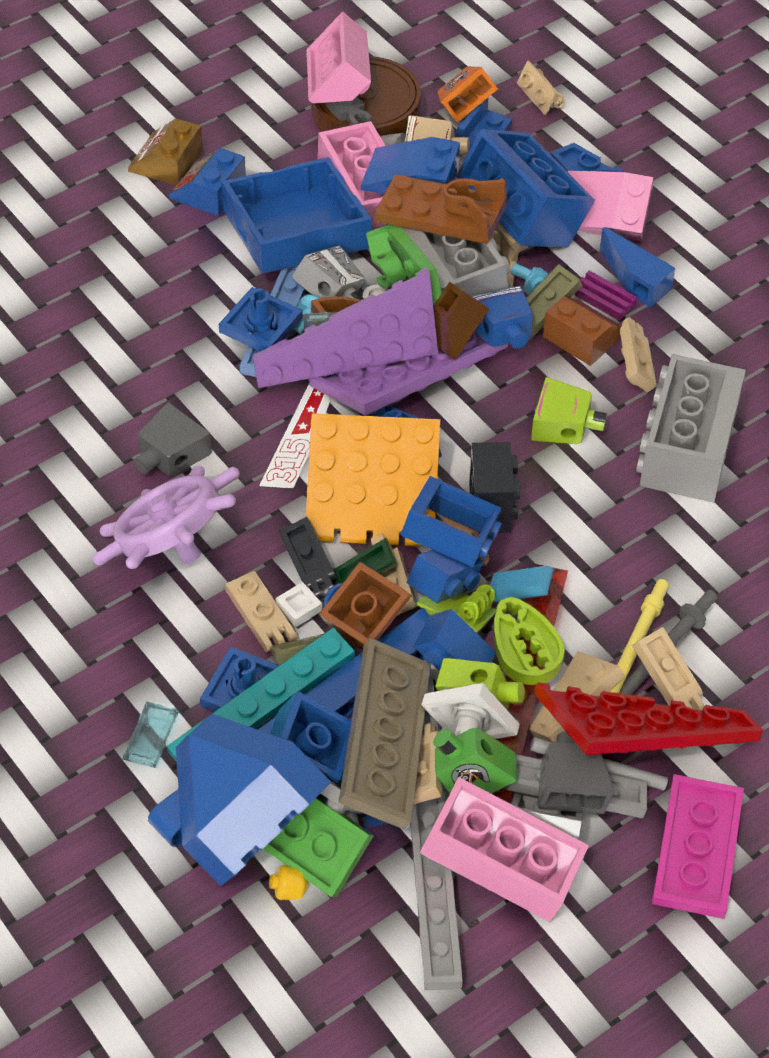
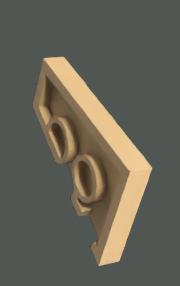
(586, 673)

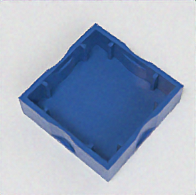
(295, 213)

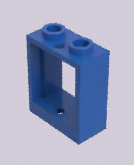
(456, 506)

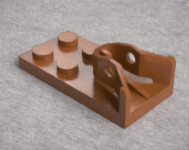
(444, 208)

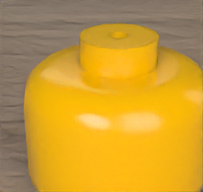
(288, 883)

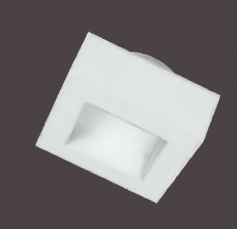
(299, 604)

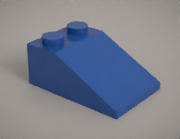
(421, 159)

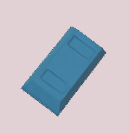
(522, 583)

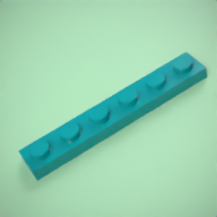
(272, 691)

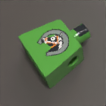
(475, 759)

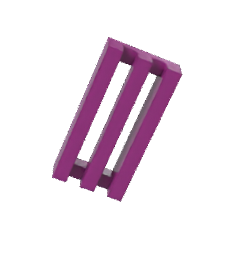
(607, 293)

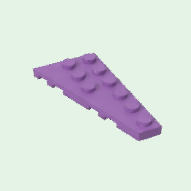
(364, 335)
(388, 383)

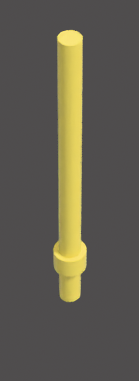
(650, 609)

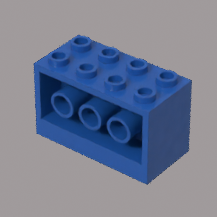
(542, 197)

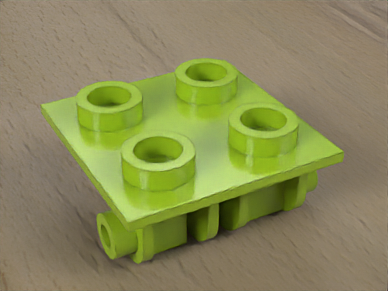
(473, 609)

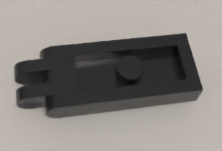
(308, 556)

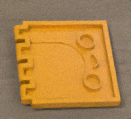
(368, 474)

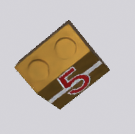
(169, 152)

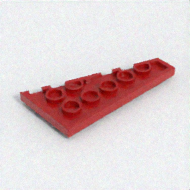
(635, 723)

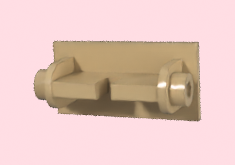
(539, 89)

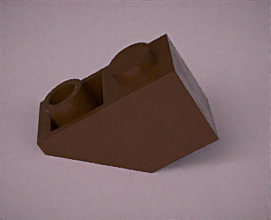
(456, 319)

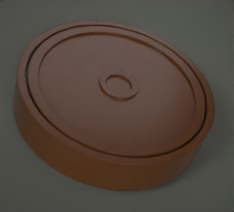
(389, 99)

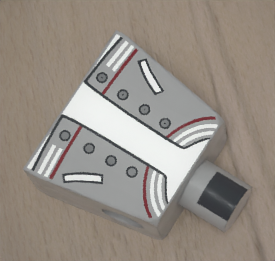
(329, 274)

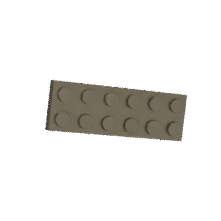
(385, 734)

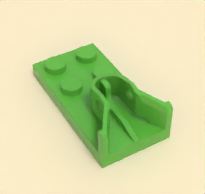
(401, 258)

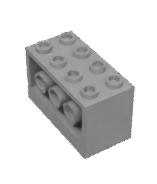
(465, 263)
(690, 427)

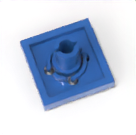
(259, 313)
(238, 670)

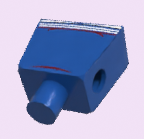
(507, 319)

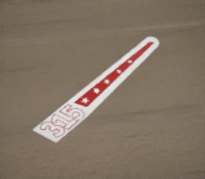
(295, 444)

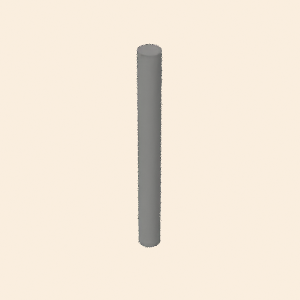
(653, 780)

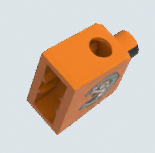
(466, 91)

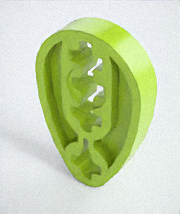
(512, 651)

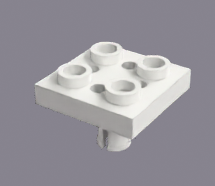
(470, 708)

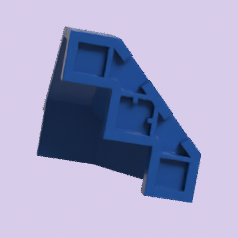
(239, 792)

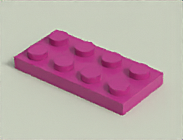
(698, 846)

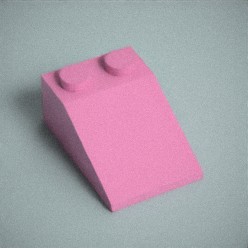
(619, 202)

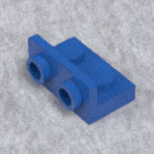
(480, 119)

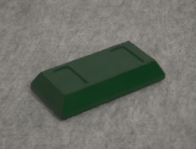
(377, 557)

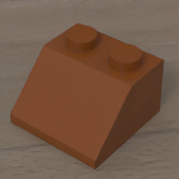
(580, 329)
(364, 606)

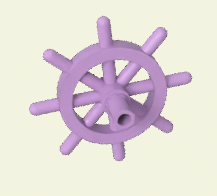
(167, 518)

